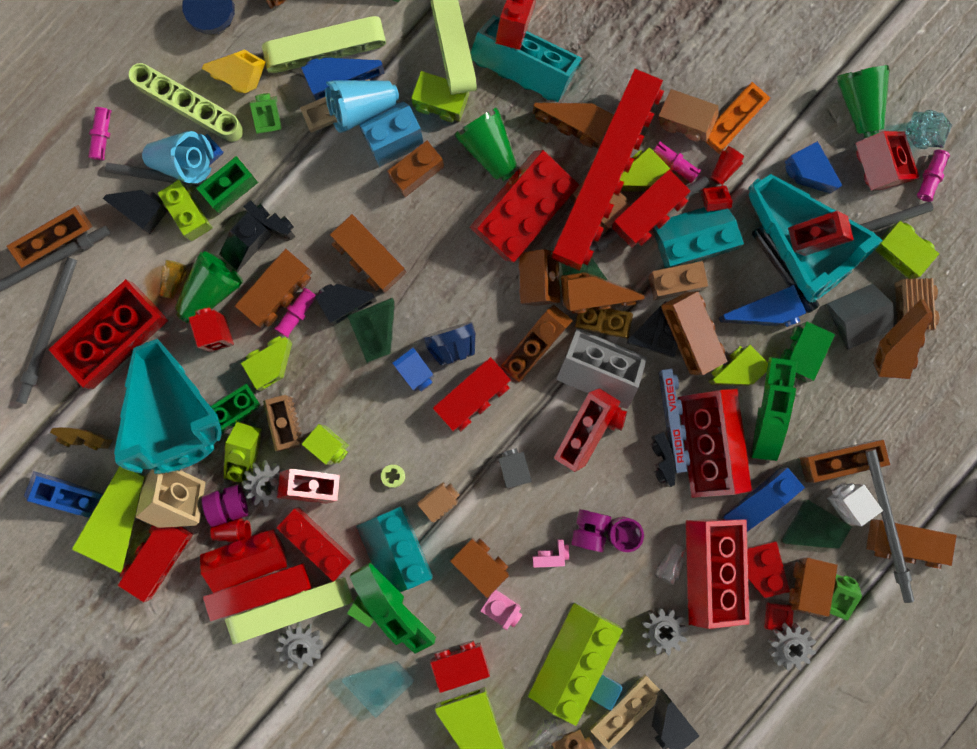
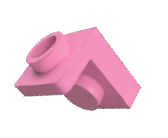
(546, 558)
(502, 610)

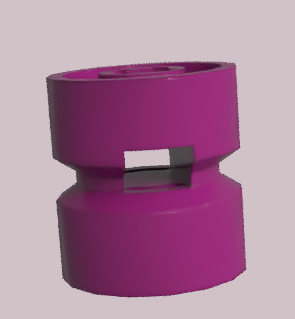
(225, 505)
(625, 534)
(588, 539)

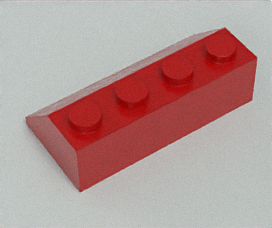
(715, 443)
(717, 573)

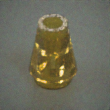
(171, 278)

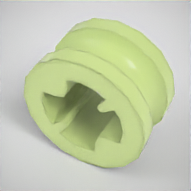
(396, 483)

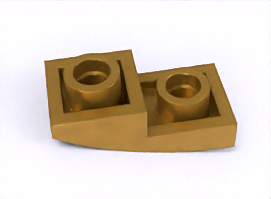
(605, 321)
(76, 436)

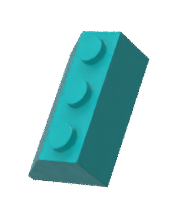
(697, 236)
(395, 549)

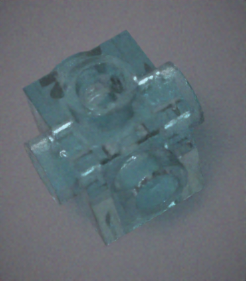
(928, 129)

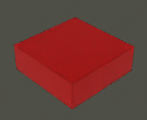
(716, 198)
(776, 615)

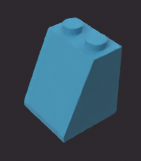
(392, 133)

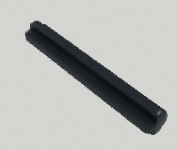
(767, 245)

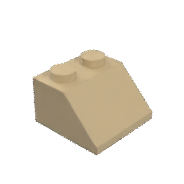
(170, 499)

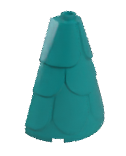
(783, 206)
(162, 415)

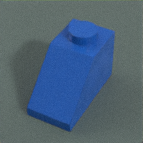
(812, 169)
(414, 370)

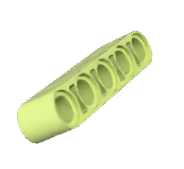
(321, 43)
(454, 46)
(175, 97)
(289, 610)

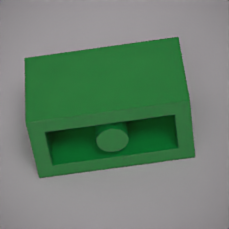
(227, 185)
(809, 349)

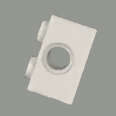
(854, 503)

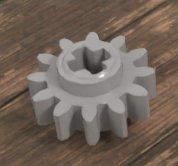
(255, 484)
(662, 641)
(310, 645)
(784, 654)

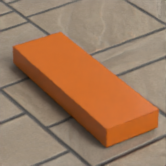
(737, 117)

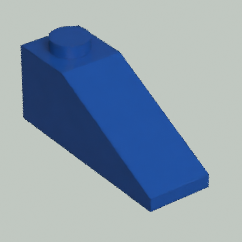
(327, 69)
(769, 311)
(61, 495)
(766, 498)

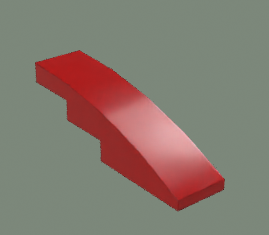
(257, 592)

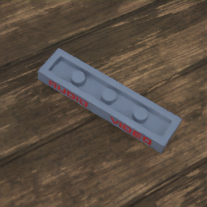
(672, 409)

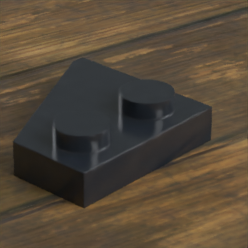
(655, 335)

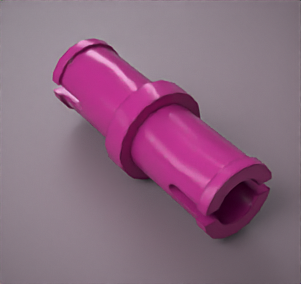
(99, 133)
(676, 162)
(933, 175)
(295, 312)

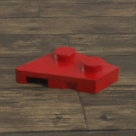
(767, 569)

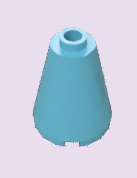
(358, 101)
(180, 156)

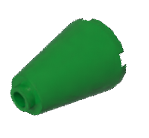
(866, 98)
(489, 145)
(206, 285)

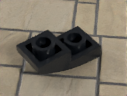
(273, 223)
(665, 468)

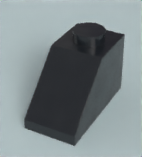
(139, 207)
(244, 241)
(342, 301)
(671, 725)

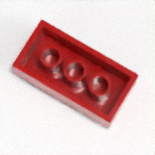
(524, 205)
(108, 334)

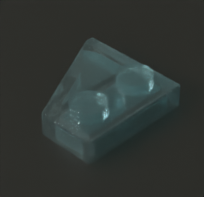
(379, 686)

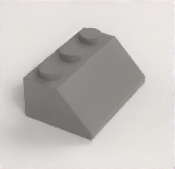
(603, 365)

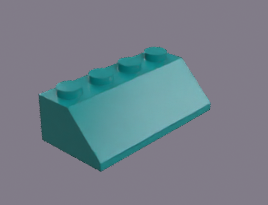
(535, 66)

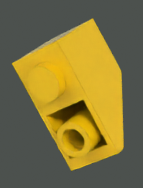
(239, 70)

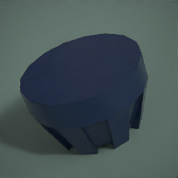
(209, 15)
(452, 343)

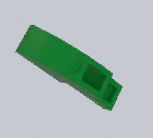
(235, 407)
(776, 409)
(389, 613)

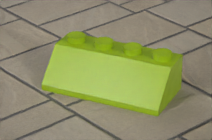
(575, 663)

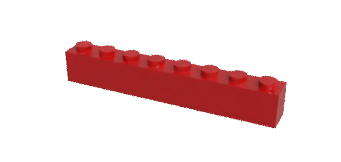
(607, 169)

